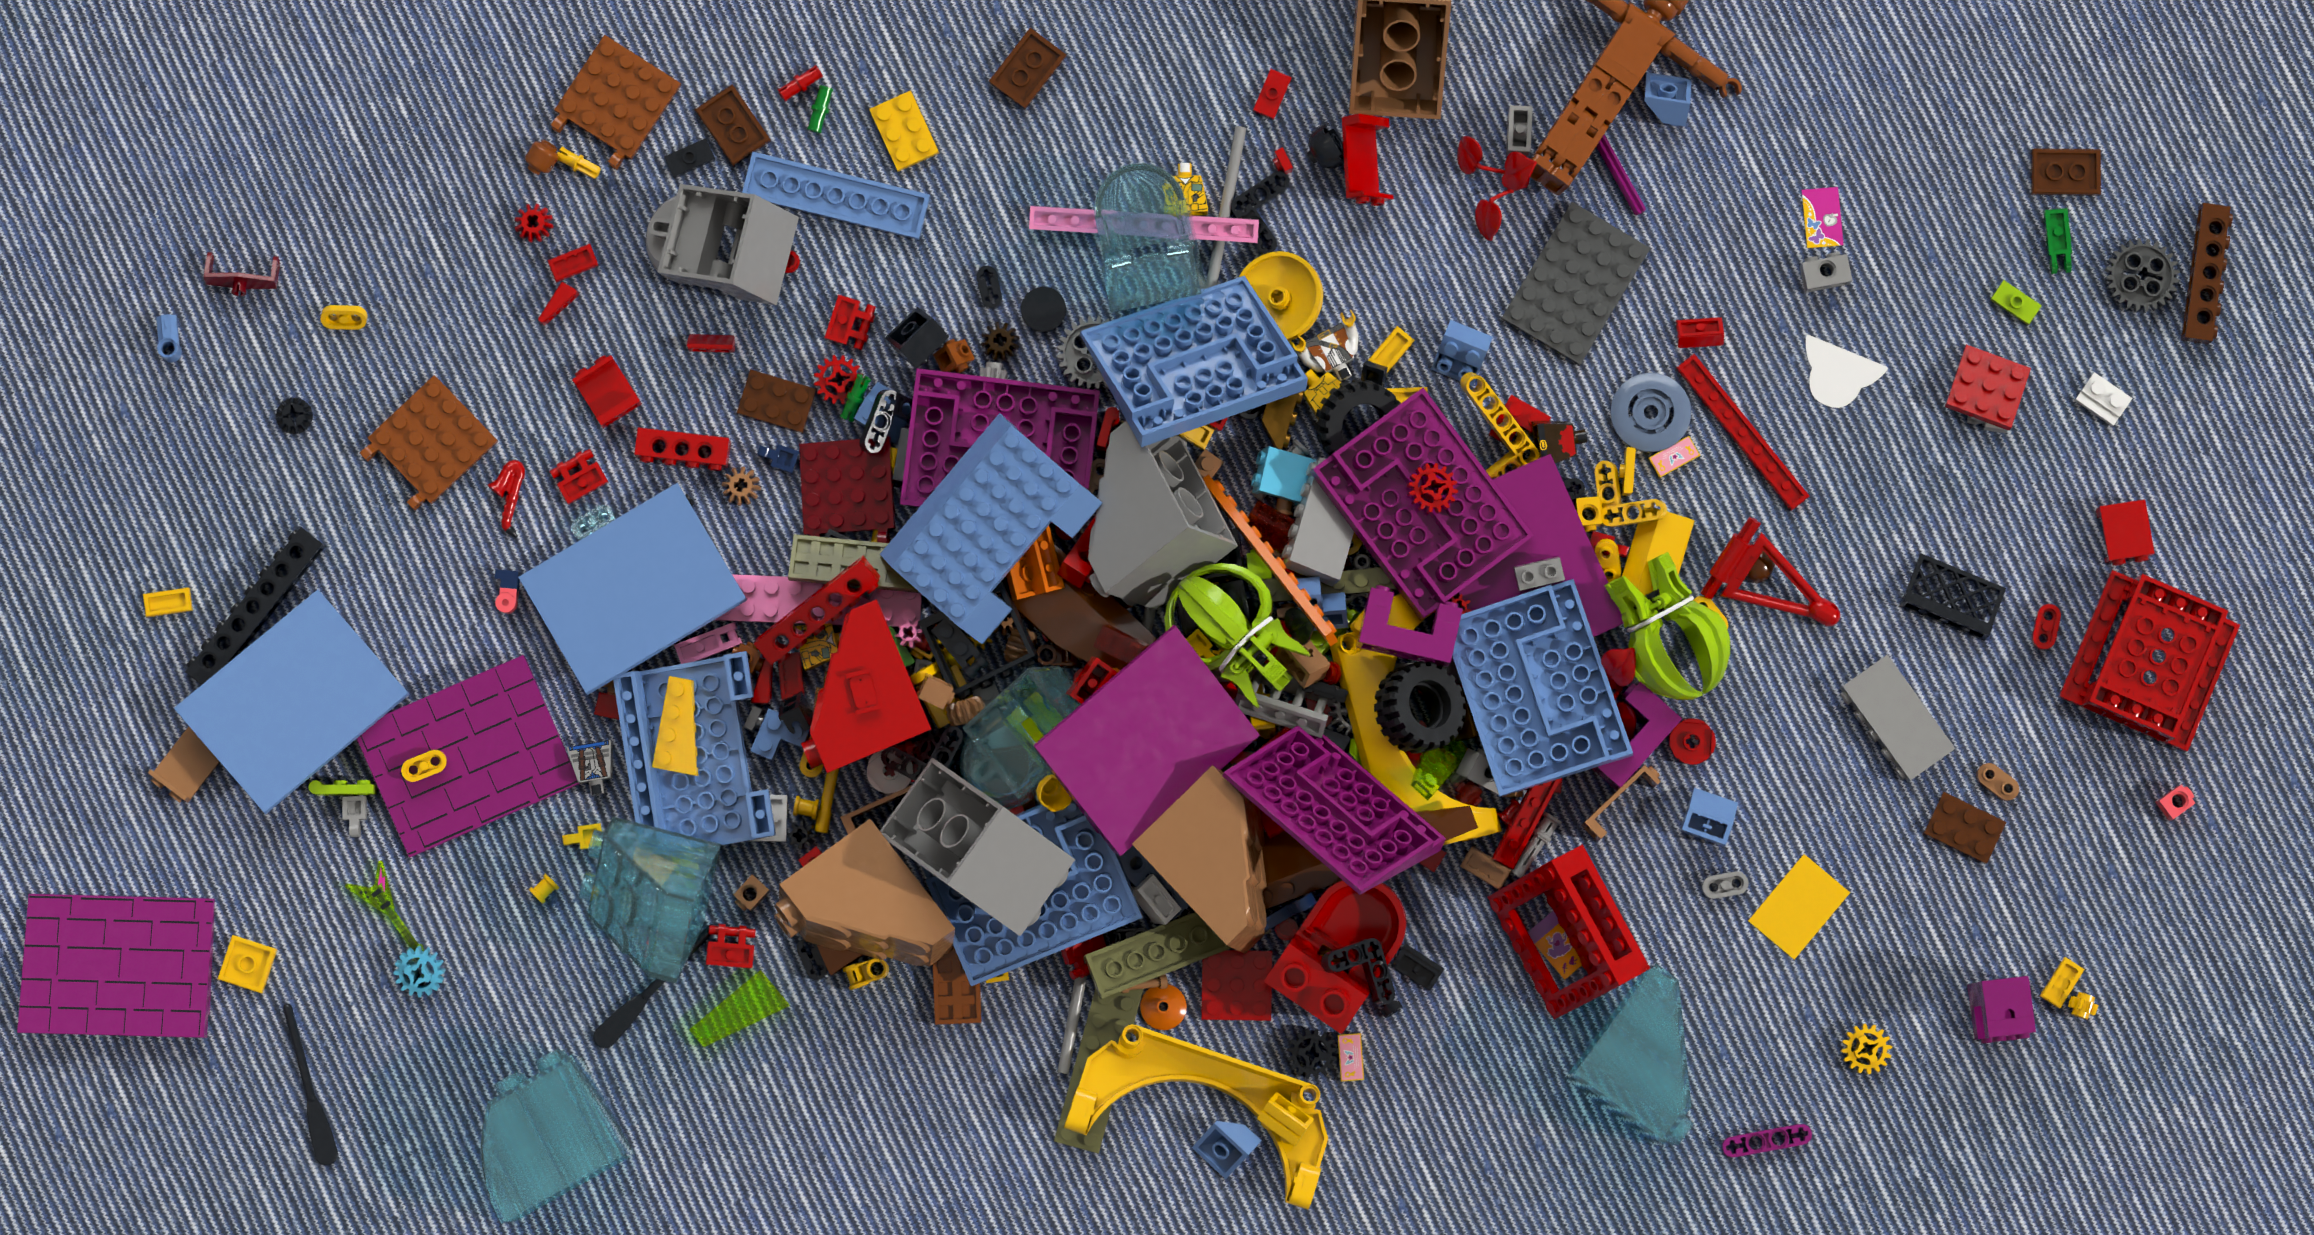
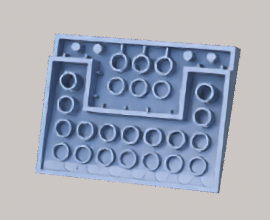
(1194, 360)
(632, 588)
(1538, 688)
(291, 701)
(1084, 906)

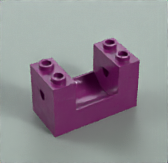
(1405, 643)
(1658, 722)
(2001, 1009)

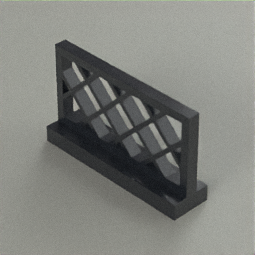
(1945, 614)

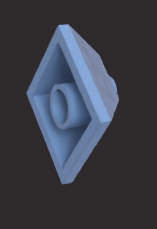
(1668, 97)
(865, 409)
(1226, 1146)

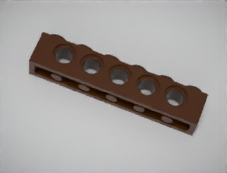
(2192, 329)

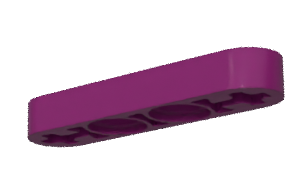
(1766, 1138)

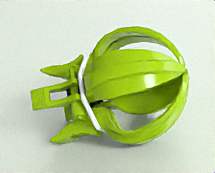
(1671, 601)
(1231, 631)

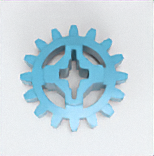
(428, 974)

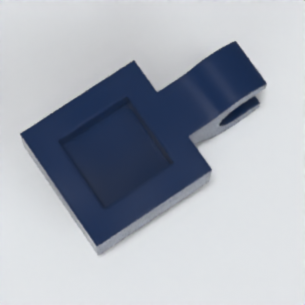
(782, 458)

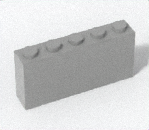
(1318, 536)
(1896, 719)

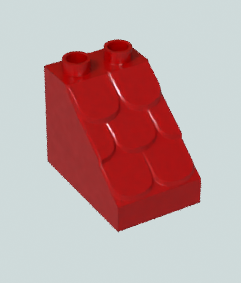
(835, 728)

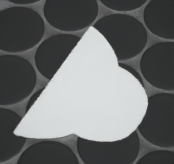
(1838, 373)

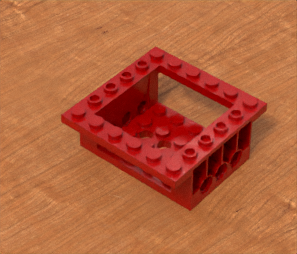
(2183, 680)
(1588, 920)

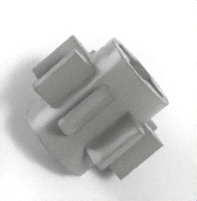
(993, 370)

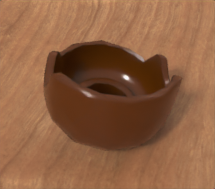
(1761, 569)

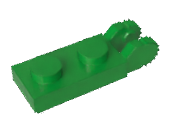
(2058, 238)

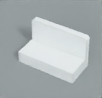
(1155, 900)

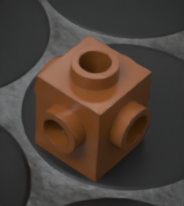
(954, 356)
(756, 658)

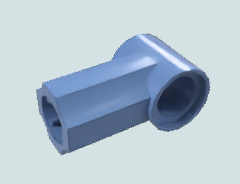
(168, 336)

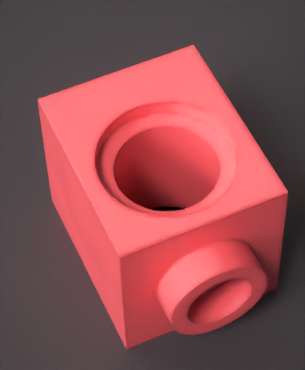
(2167, 807)

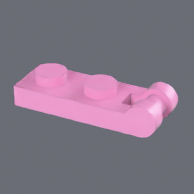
(707, 644)

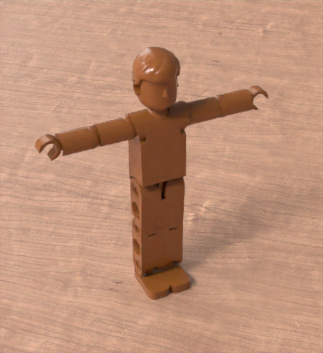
(1600, 98)

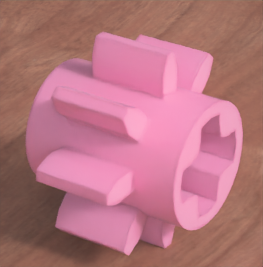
(915, 630)

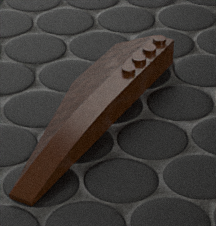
(1075, 616)

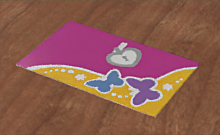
(1822, 217)

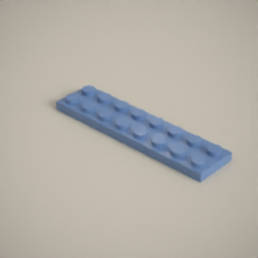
(837, 195)

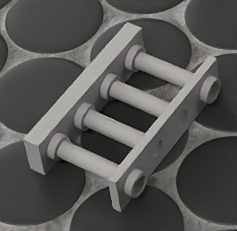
(1284, 713)

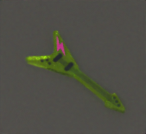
(381, 898)

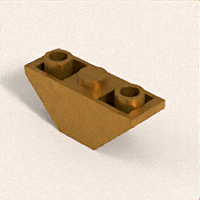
(1278, 417)

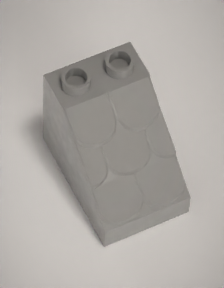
(1152, 521)
(977, 847)

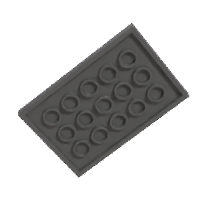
(1575, 283)

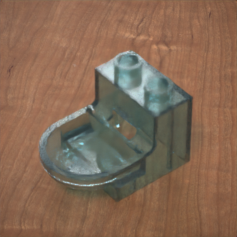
(1139, 209)
(999, 751)

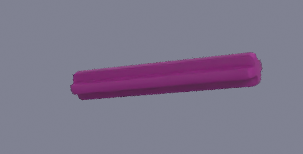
(1620, 176)

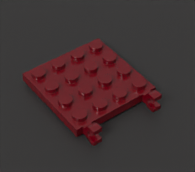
(847, 488)

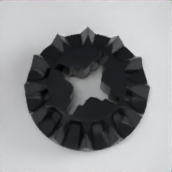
(303, 421)

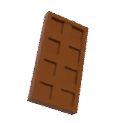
(953, 995)

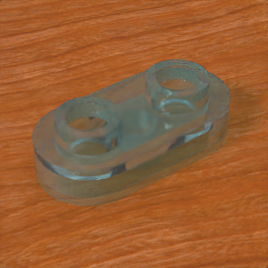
(592, 521)

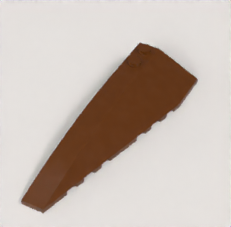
(1295, 871)

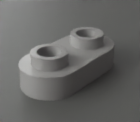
(1724, 885)

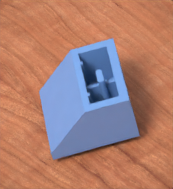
(1461, 351)
(1709, 817)

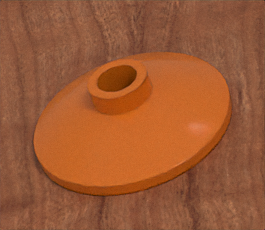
(1163, 1019)

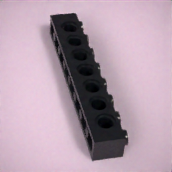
(267, 605)

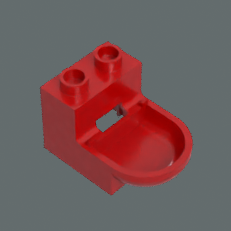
(1337, 921)

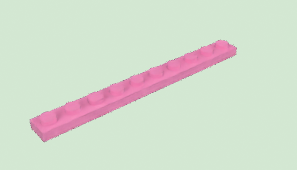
(1084, 221)

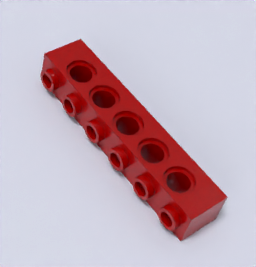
(859, 570)

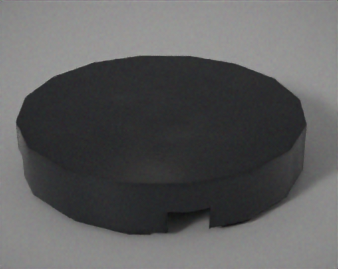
(1043, 309)

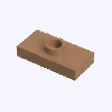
(1486, 868)

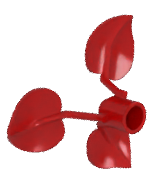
(1516, 176)
(1620, 671)

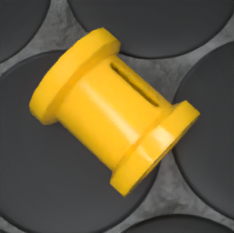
(806, 807)
(544, 888)

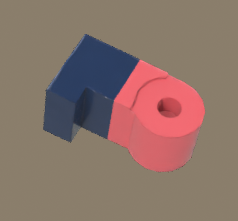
(509, 590)

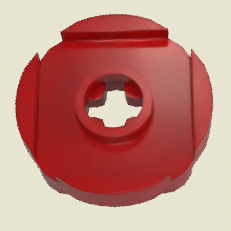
(1701, 732)

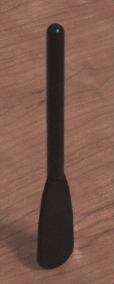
(623, 1017)
(319, 1128)

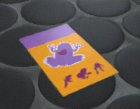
(1555, 945)

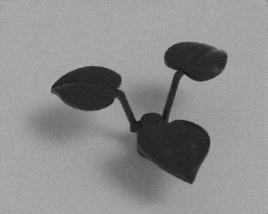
(1295, 620)

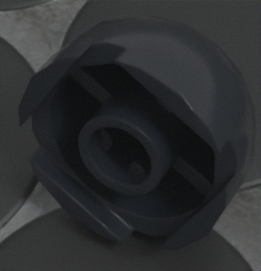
(1326, 147)

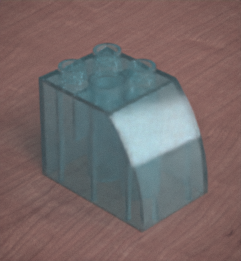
(547, 1136)

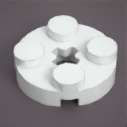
(887, 785)

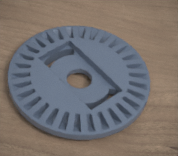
(1646, 433)

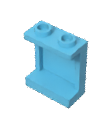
(1280, 474)

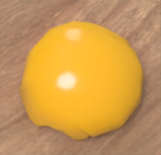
(1052, 794)

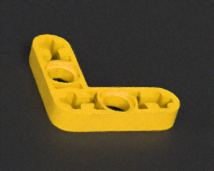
(1615, 503)

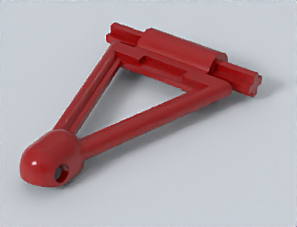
(1738, 560)

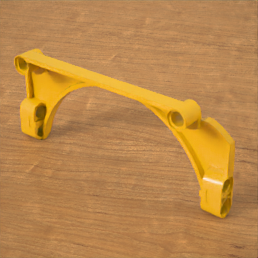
(1361, 677)
(1161, 1058)

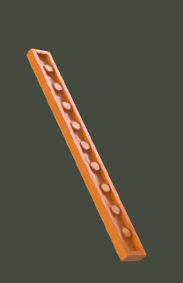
(1276, 565)

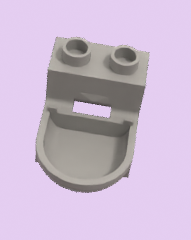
(688, 233)

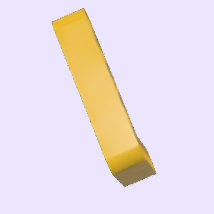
(1503, 430)

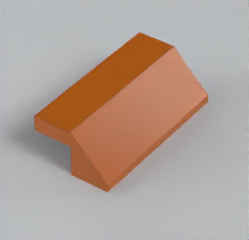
(1036, 569)

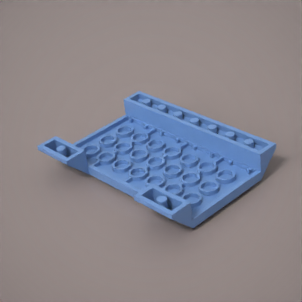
(984, 523)
(720, 799)

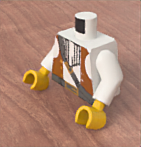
(1331, 348)

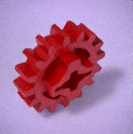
(836, 369)
(1433, 497)

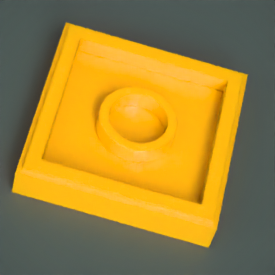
(247, 964)

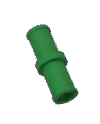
(820, 109)
(855, 397)

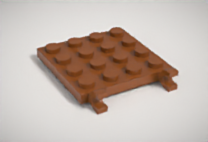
(616, 99)
(431, 441)

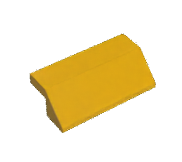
(1653, 540)

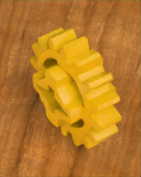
(1862, 1039)

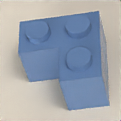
(1332, 604)
(773, 733)

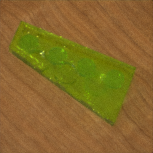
(1437, 767)
(744, 1007)

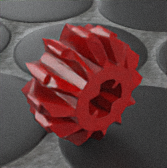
(542, 220)

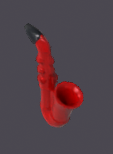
(510, 481)

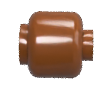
(541, 157)

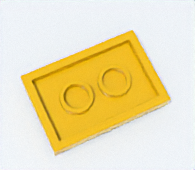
(904, 131)

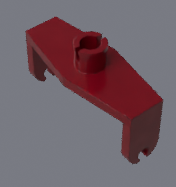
(241, 281)

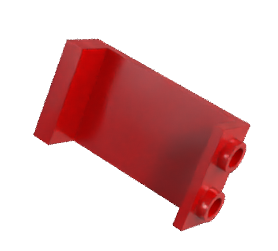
(1361, 158)

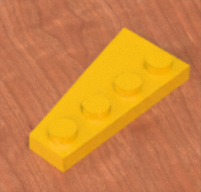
(676, 736)

